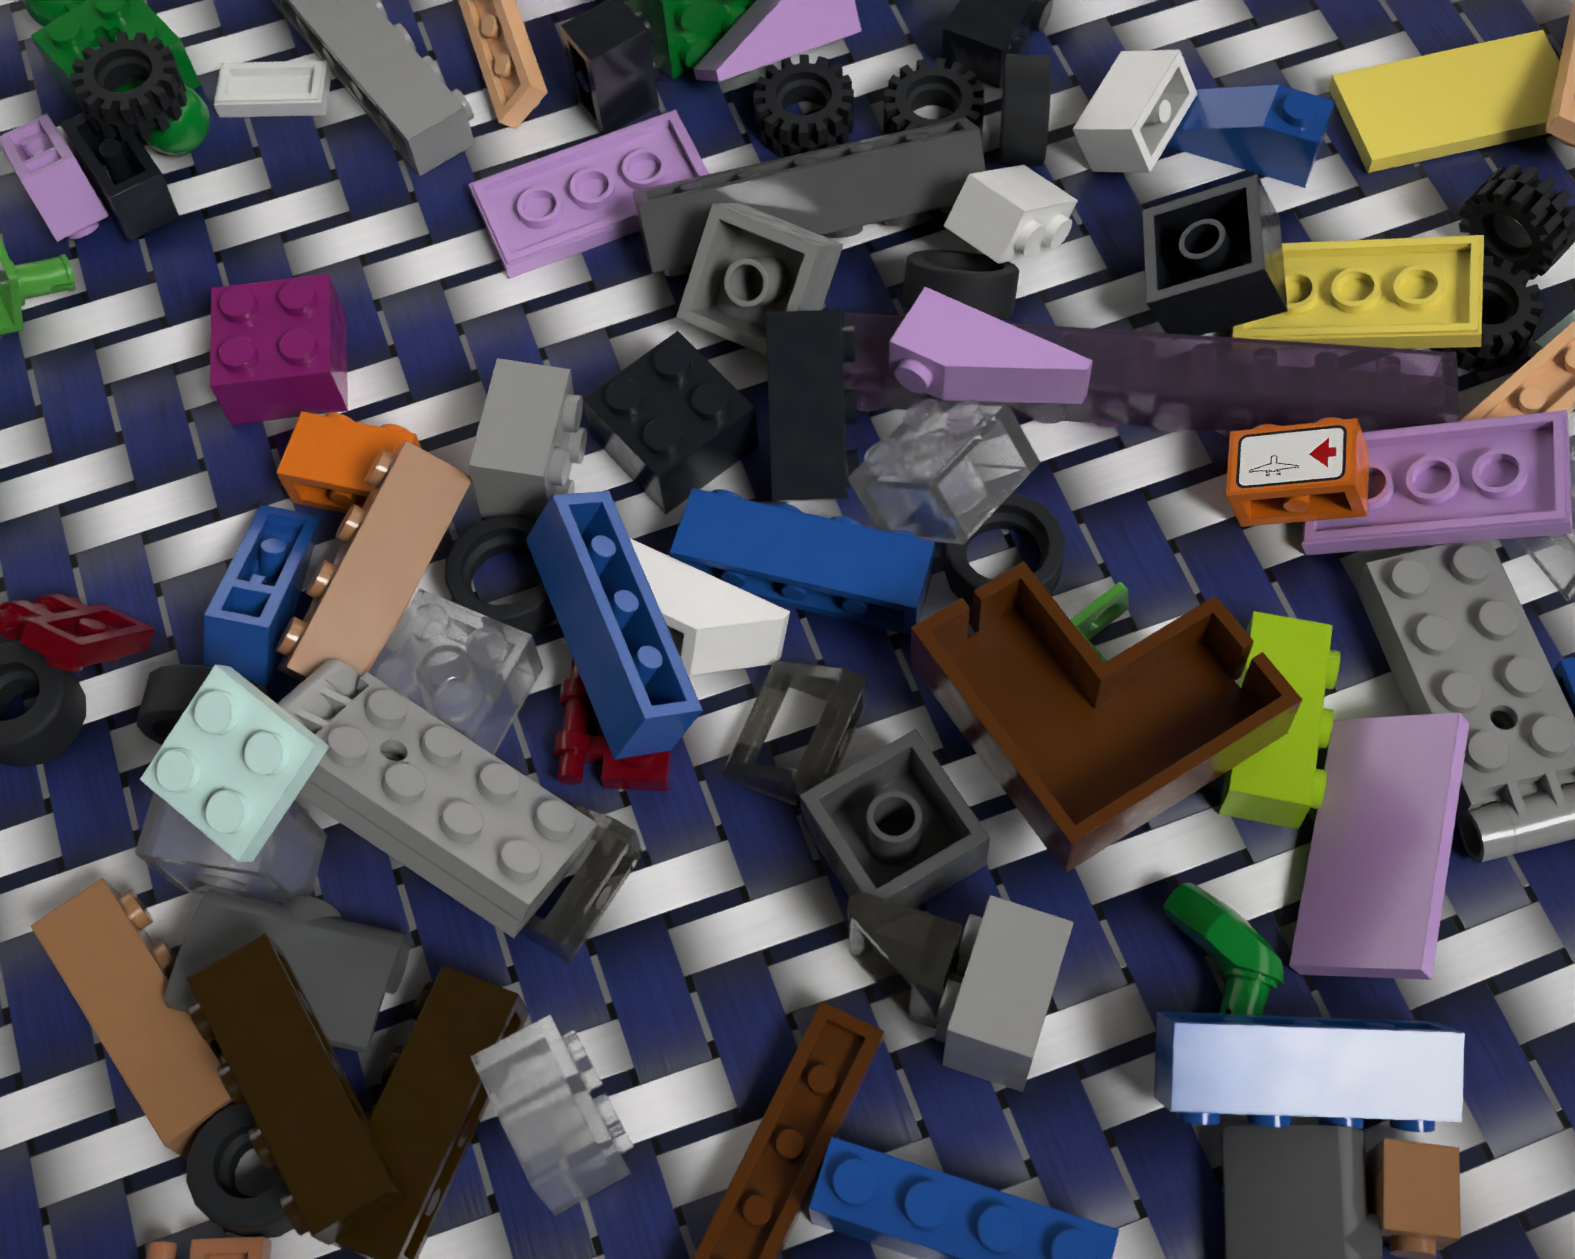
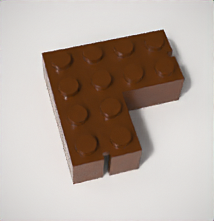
(1090, 741)

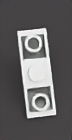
(710, 619)

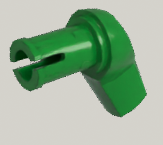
(1232, 944)

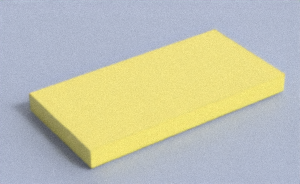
(1448, 100)
(1380, 294)

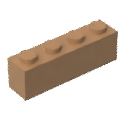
(378, 564)
(121, 987)

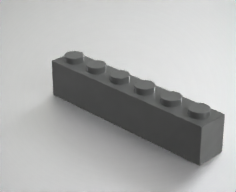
(818, 190)

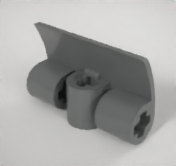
(336, 961)
(1297, 1193)

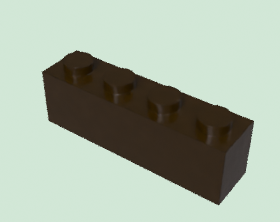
(295, 1092)
(433, 1105)

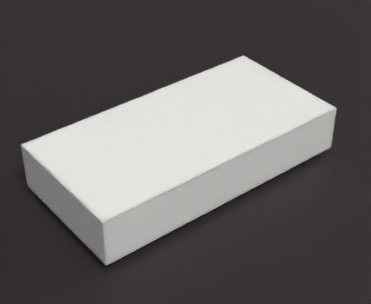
(273, 89)

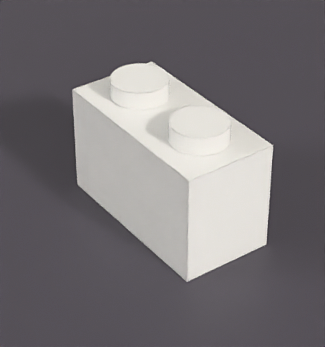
(1135, 111)
(1011, 213)

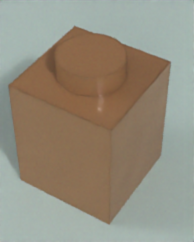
(1415, 1196)

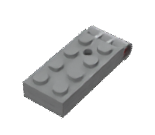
(1469, 649)
(435, 797)

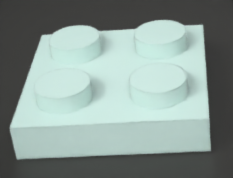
(234, 763)

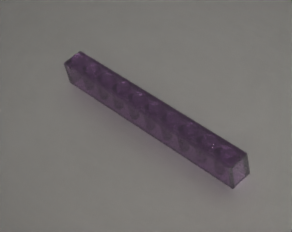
(1203, 380)

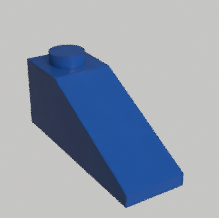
(1257, 129)
(259, 593)

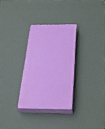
(581, 192)
(1458, 485)
(1381, 847)

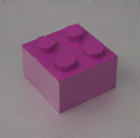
(278, 349)

